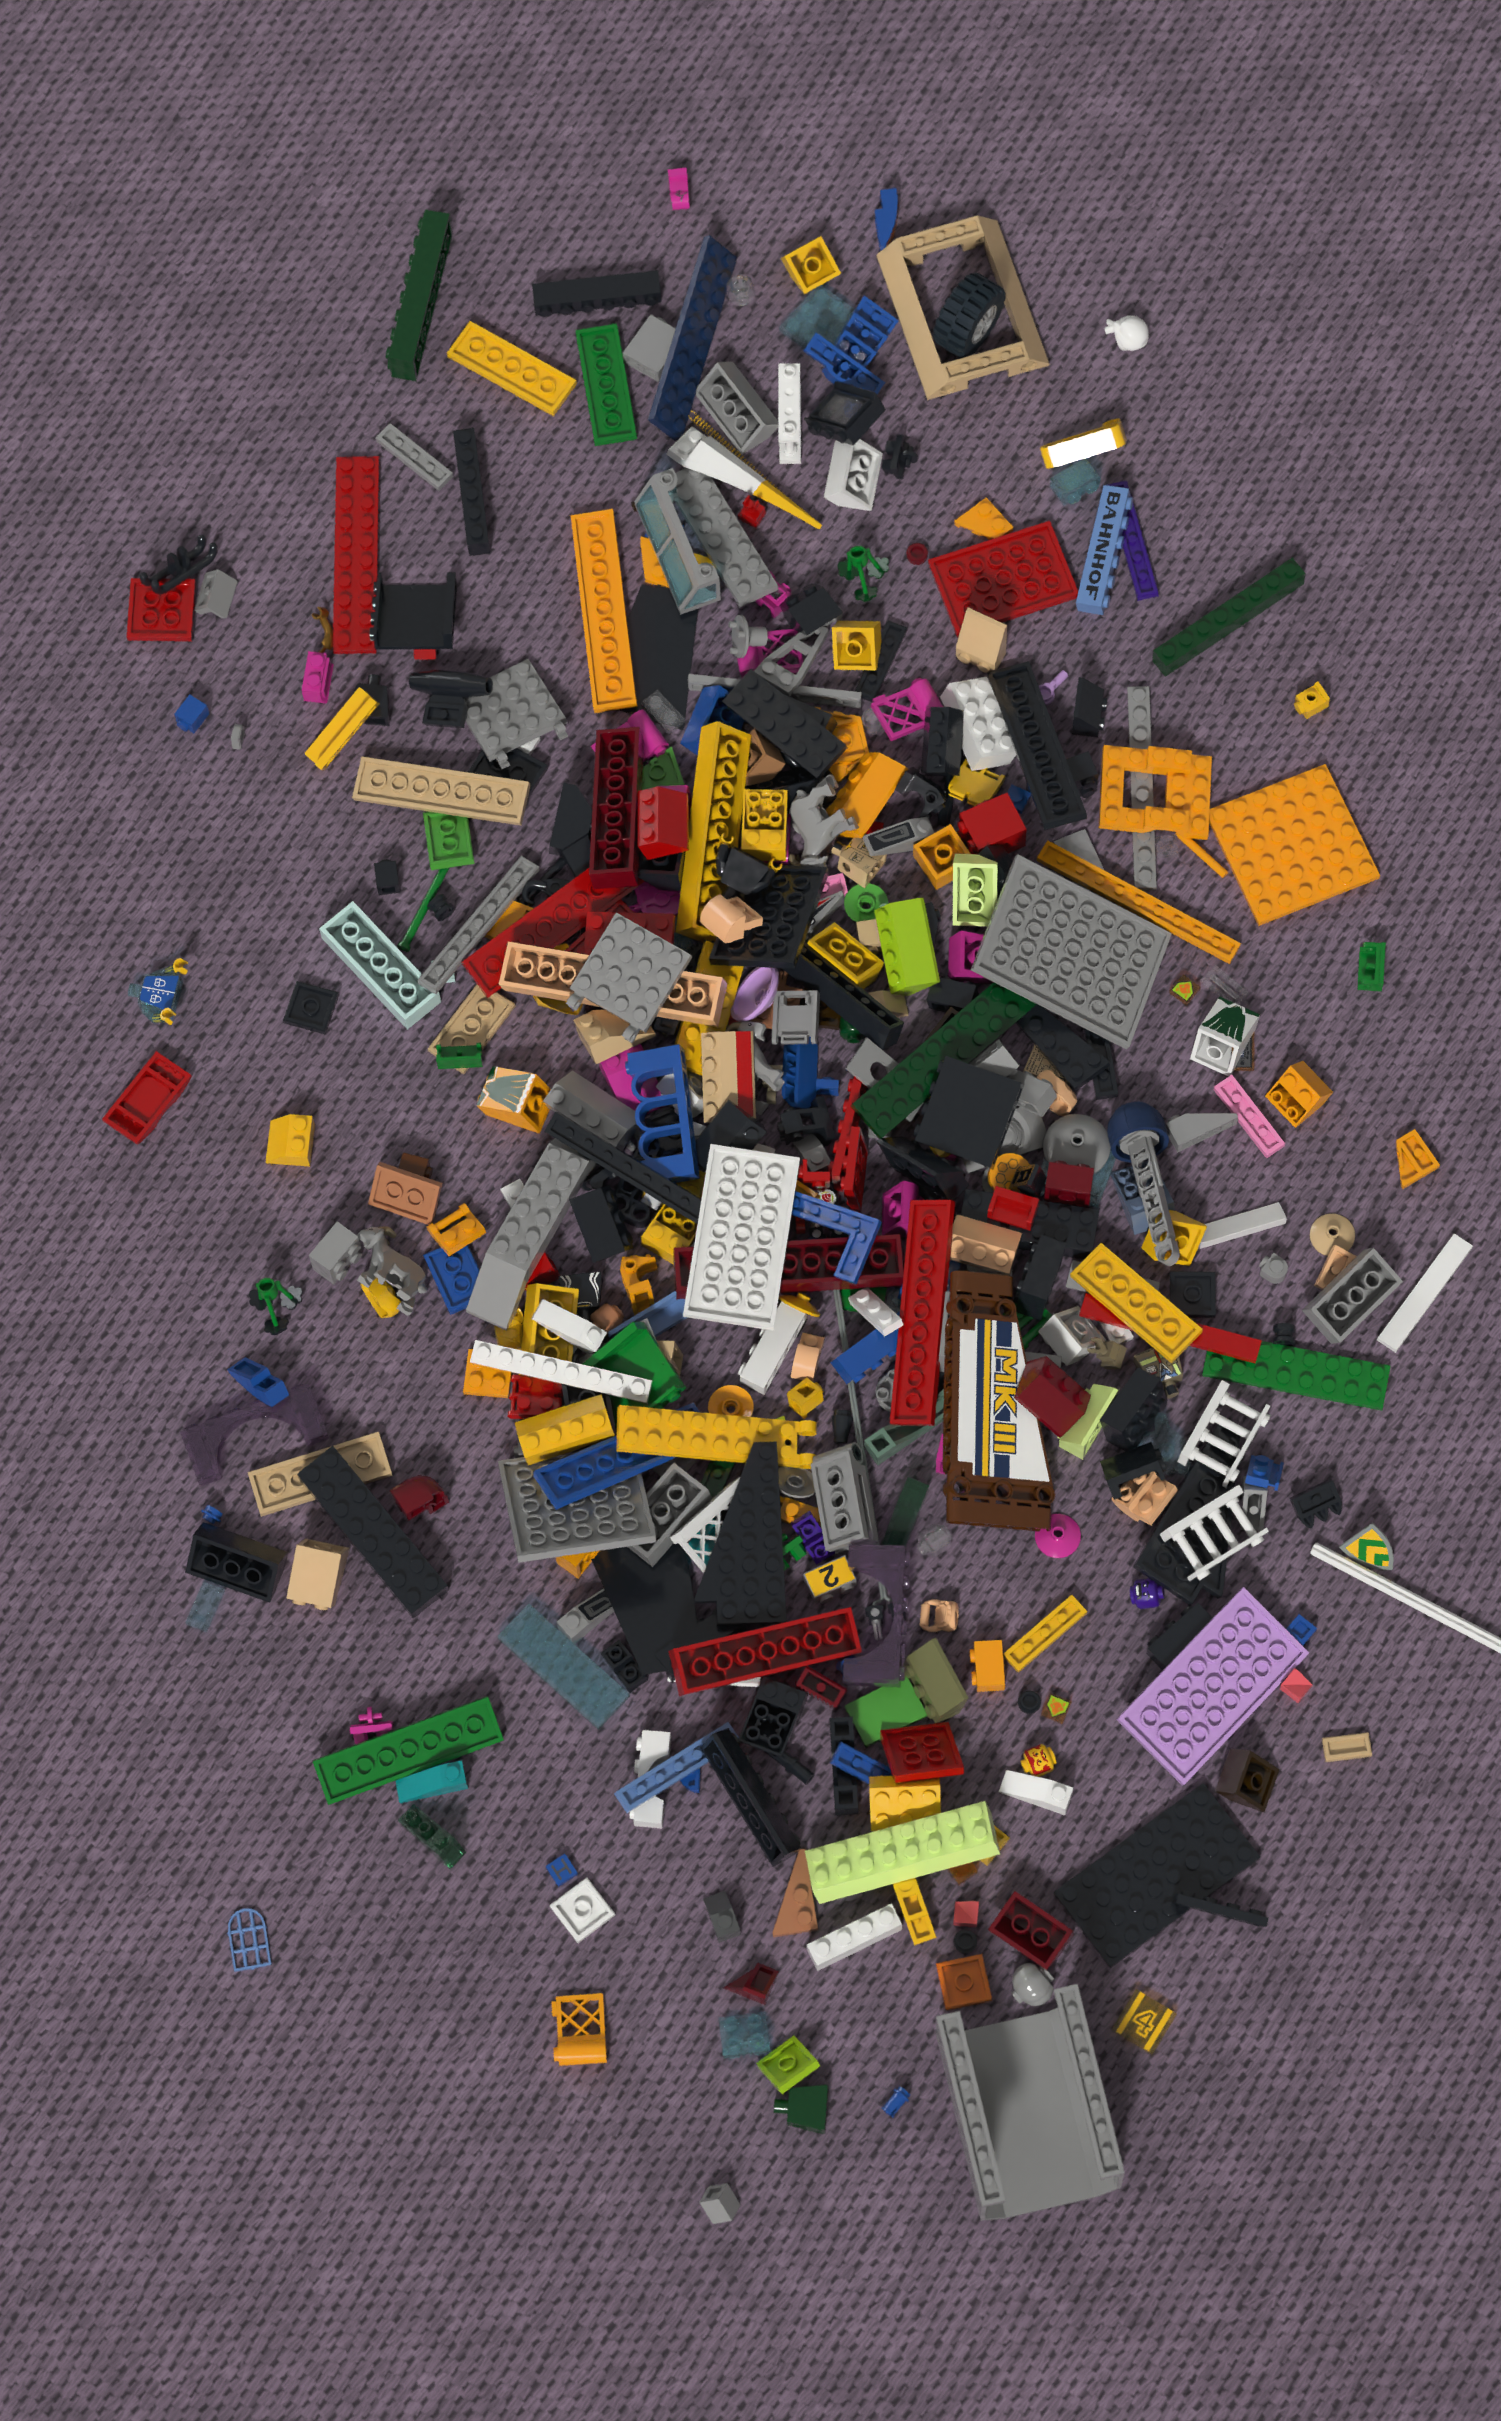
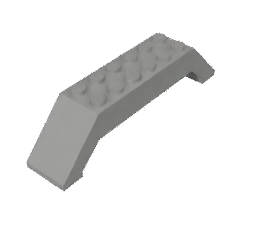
(527, 1233)

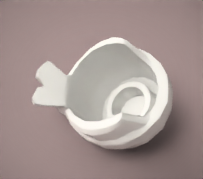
(1129, 332)

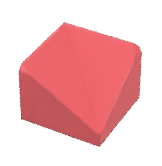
(1295, 1685)
(966, 1913)

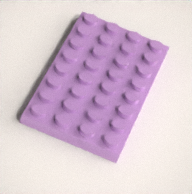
(1212, 1686)

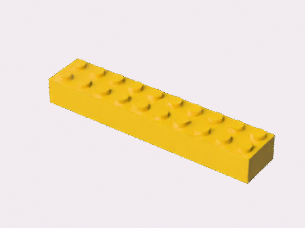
(714, 811)

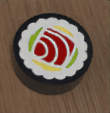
(829, 1196)

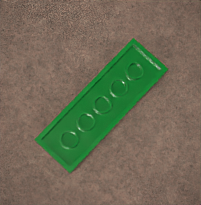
(606, 384)

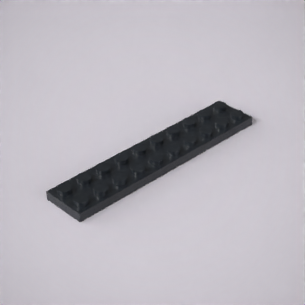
(1037, 746)

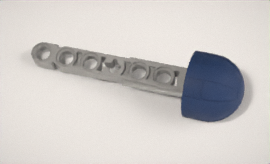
(1142, 1137)

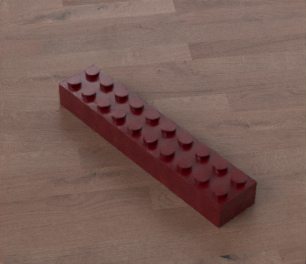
(812, 1265)

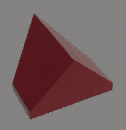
(755, 1984)

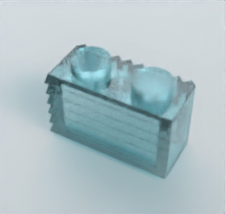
(1075, 482)

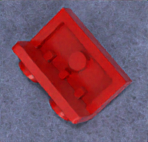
(814, 1180)

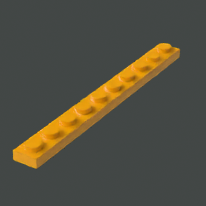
(1138, 902)

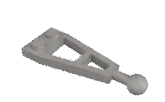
(781, 678)

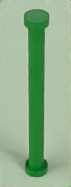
(405, 944)

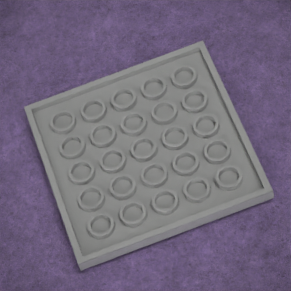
(598, 1522)

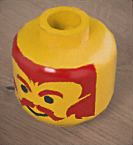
(1038, 1760)

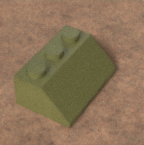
(935, 1681)

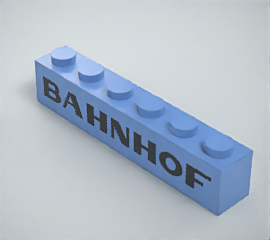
(1103, 550)

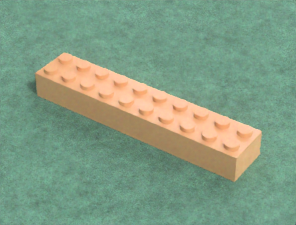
(551, 973)

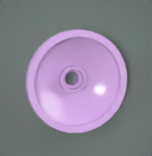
(755, 994)

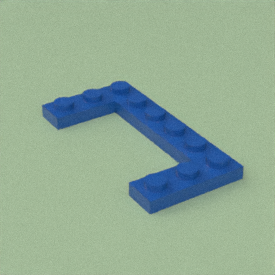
(860, 1227)

